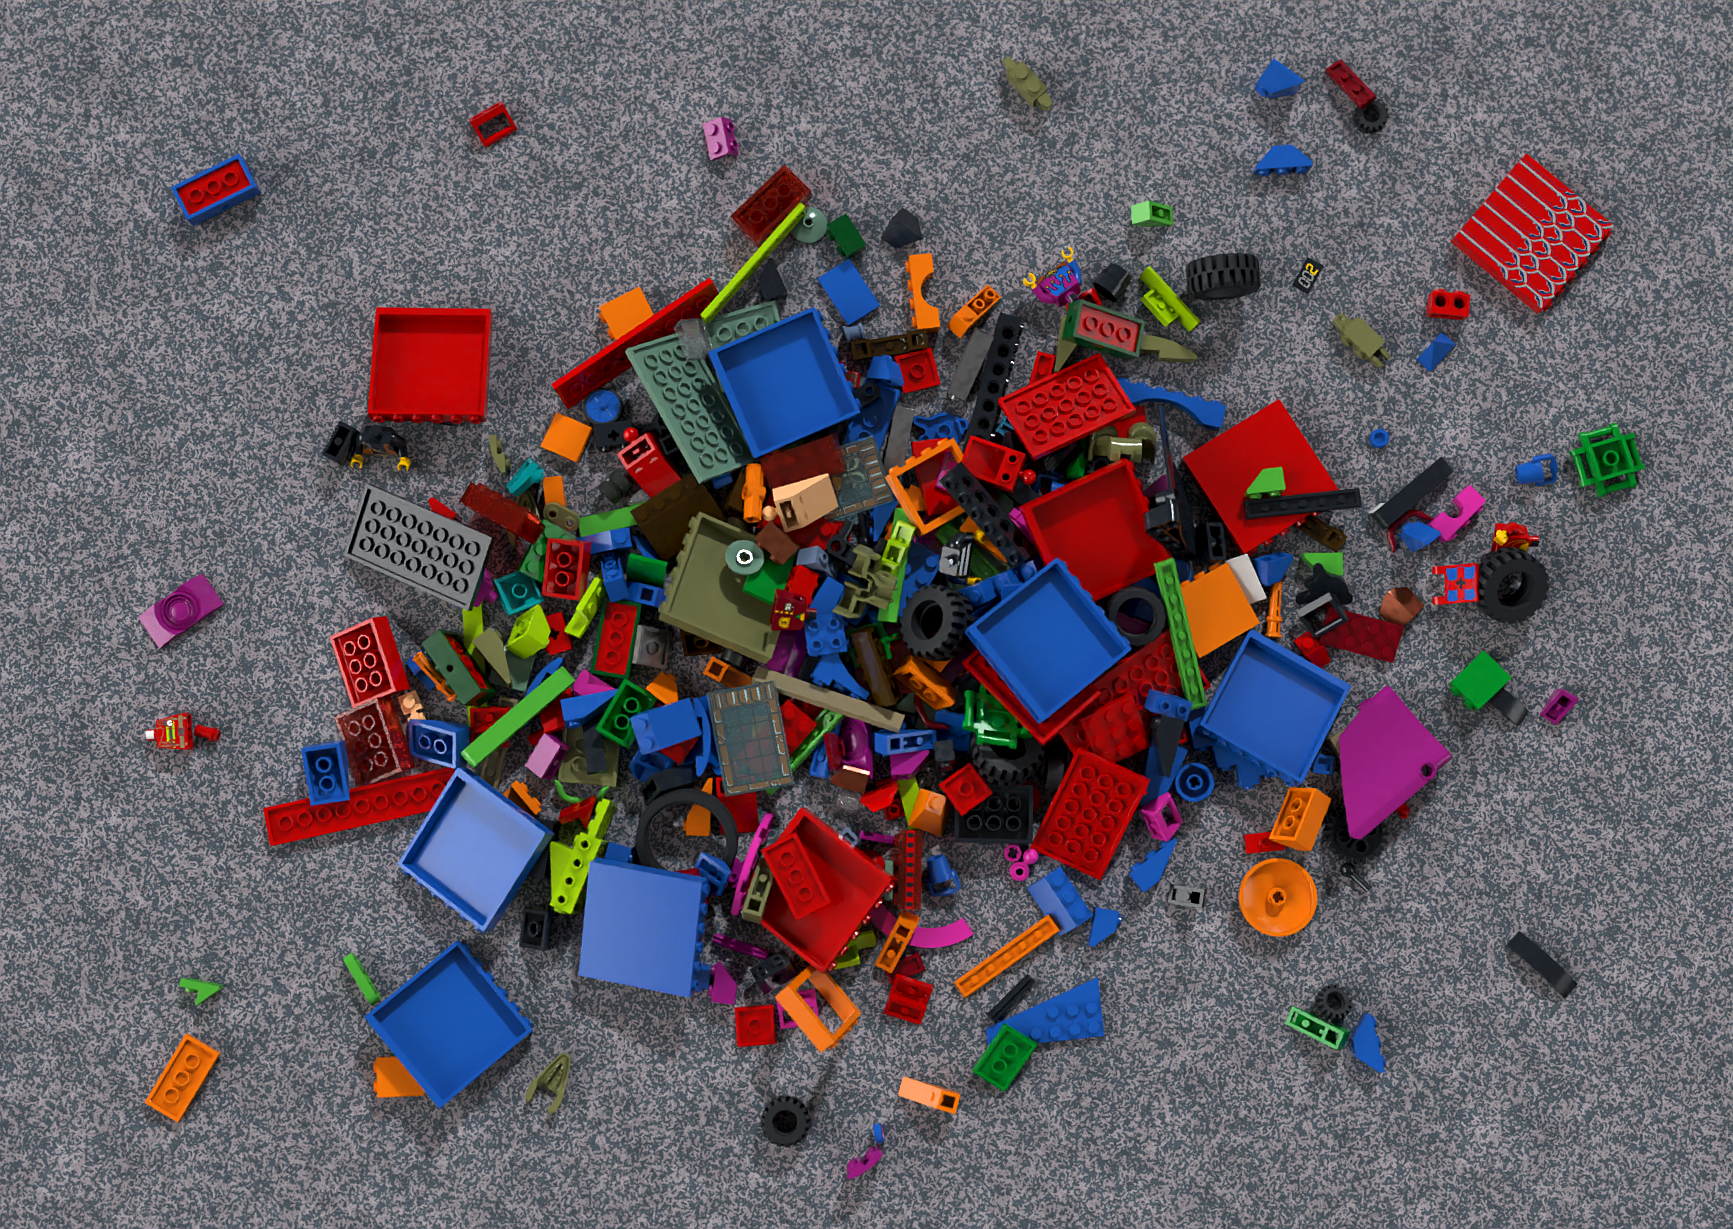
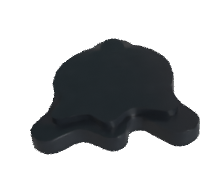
(1322, 583)

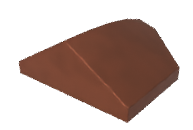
(1400, 606)
(851, 779)

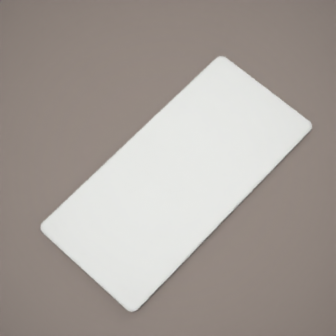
(1247, 578)

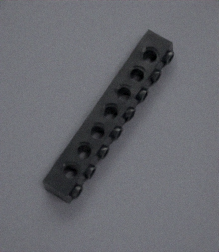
(1005, 323)

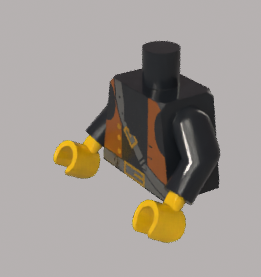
(380, 441)

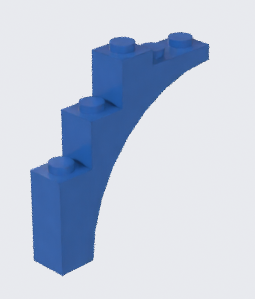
(991, 587)
(830, 665)
(1223, 758)

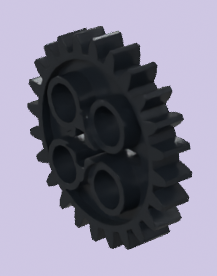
(1370, 842)

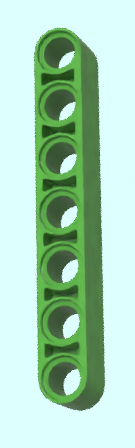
(518, 717)

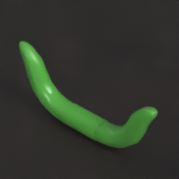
(573, 800)

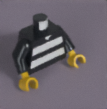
(957, 557)

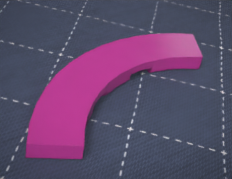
(750, 861)
(921, 936)

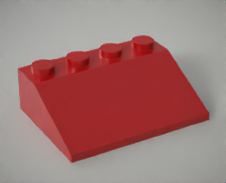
(369, 661)

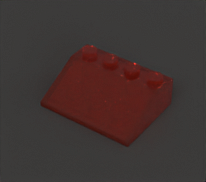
(375, 741)

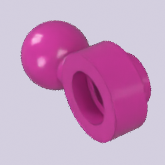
(1029, 857)

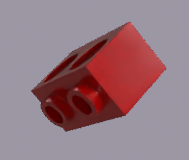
(1448, 310)

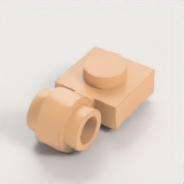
(411, 704)

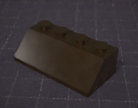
(875, 666)

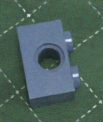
(819, 562)

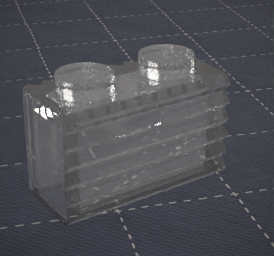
(693, 339)

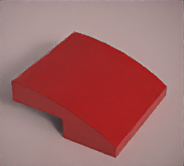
(483, 718)
(908, 999)

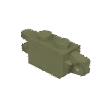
(1027, 84)
(1361, 338)

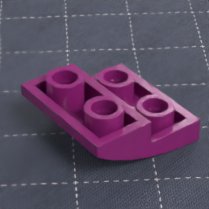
(859, 1166)

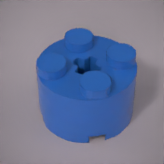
(1202, 777)

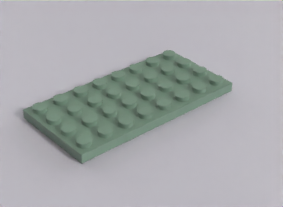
(691, 408)

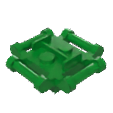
(1607, 459)
(993, 722)

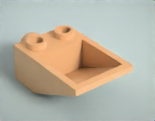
(806, 498)

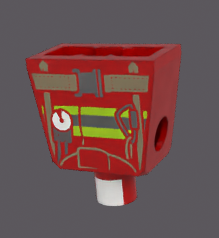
(173, 732)

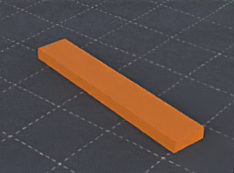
(1006, 956)

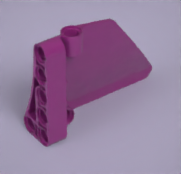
(1384, 760)

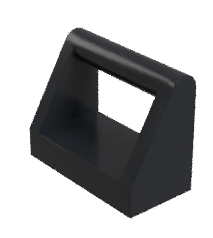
(1318, 606)

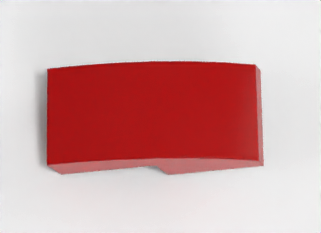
(896, 809)

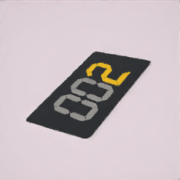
(1308, 275)

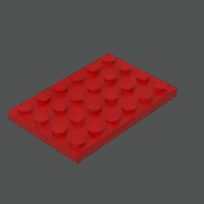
(1066, 406)
(1051, 726)
(1089, 813)

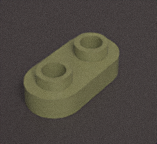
(562, 515)

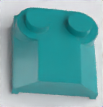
(525, 477)
(517, 592)

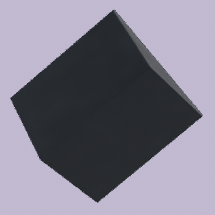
(536, 929)

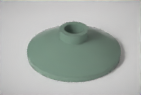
(813, 232)
(744, 550)

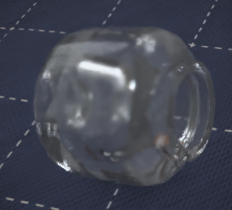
(848, 802)

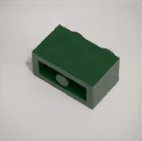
(846, 237)

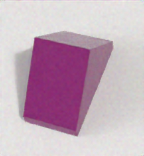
(1558, 705)

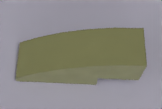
(1166, 350)

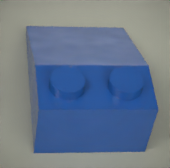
(665, 725)
(439, 741)
(326, 772)

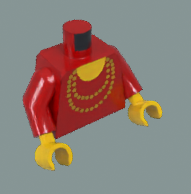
(1513, 536)

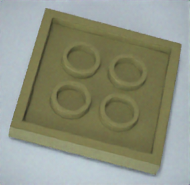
(574, 768)

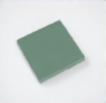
(889, 867)

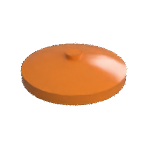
(1277, 897)

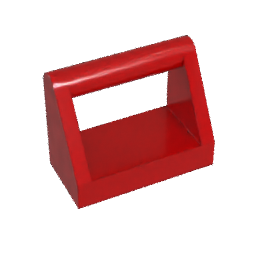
(488, 114)
(442, 509)

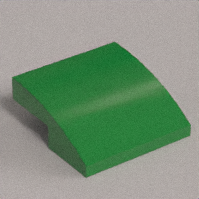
(646, 571)

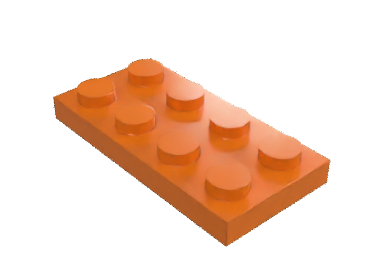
(182, 1077)

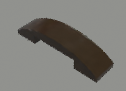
(891, 346)
(1322, 533)

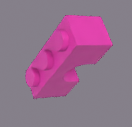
(1468, 503)

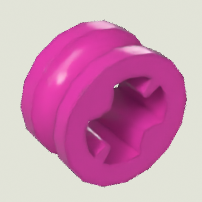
(1018, 855)

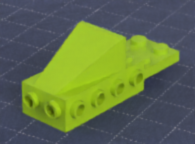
(571, 864)

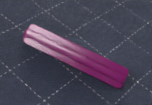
(740, 946)

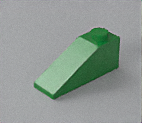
(1318, 1028)

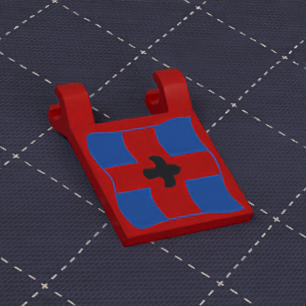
(1460, 583)

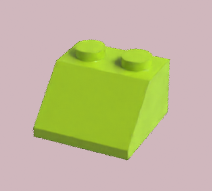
(529, 633)

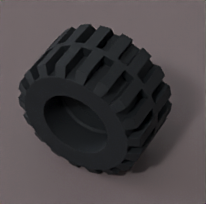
(778, 1137)

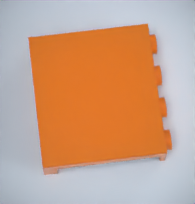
(1216, 608)

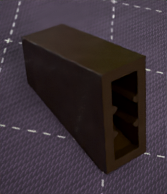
(734, 503)

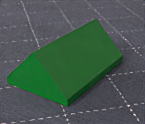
(627, 702)

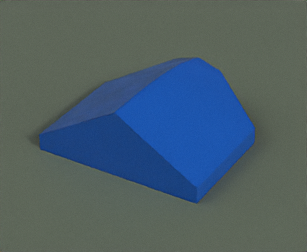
(645, 765)
(715, 871)

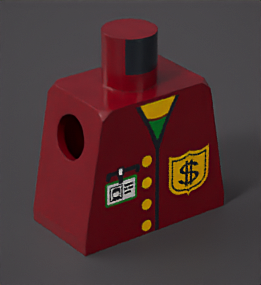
(790, 611)

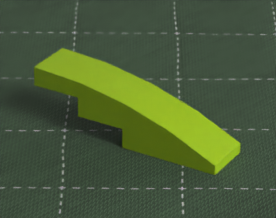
(897, 548)

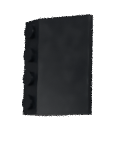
(999, 819)

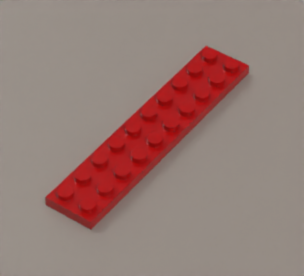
(613, 360)
(366, 806)

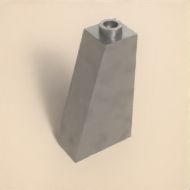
(970, 364)
(899, 436)

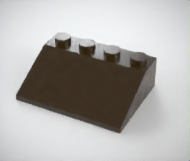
(667, 515)

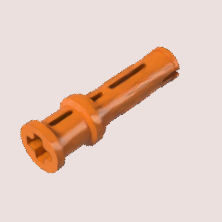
(1273, 619)
(430, 670)

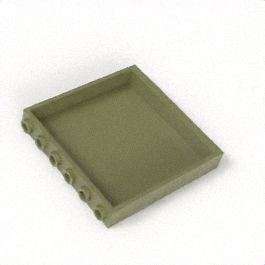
(709, 595)

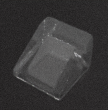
(639, 498)

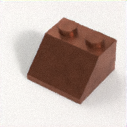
(777, 543)

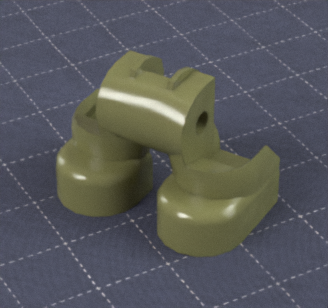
(1139, 443)
(879, 589)

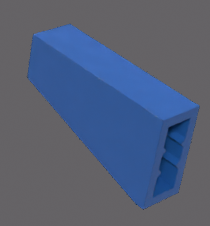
(1158, 784)

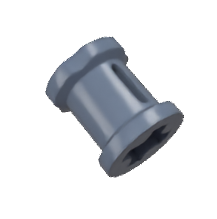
(853, 332)

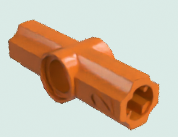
(753, 493)

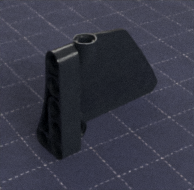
(1172, 520)

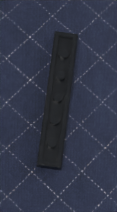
(1302, 504)

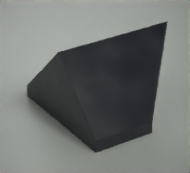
(902, 229)

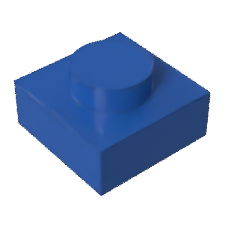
(1323, 764)

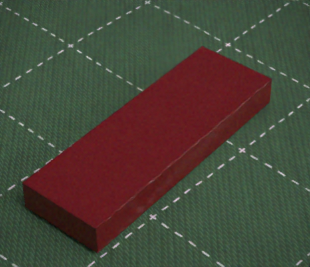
(1350, 84)

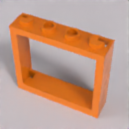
(903, 498)
(807, 1019)

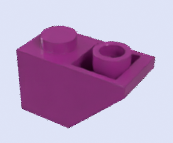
(907, 765)
(724, 985)

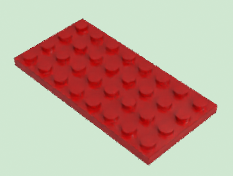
(1144, 668)

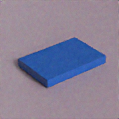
(848, 292)

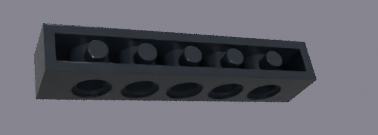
(987, 515)

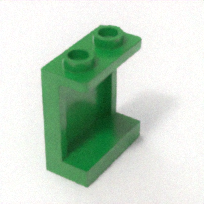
(1479, 681)

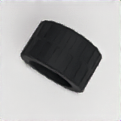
(1158, 611)

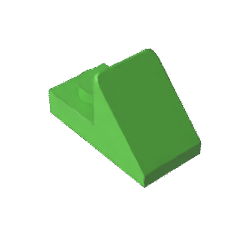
(205, 989)

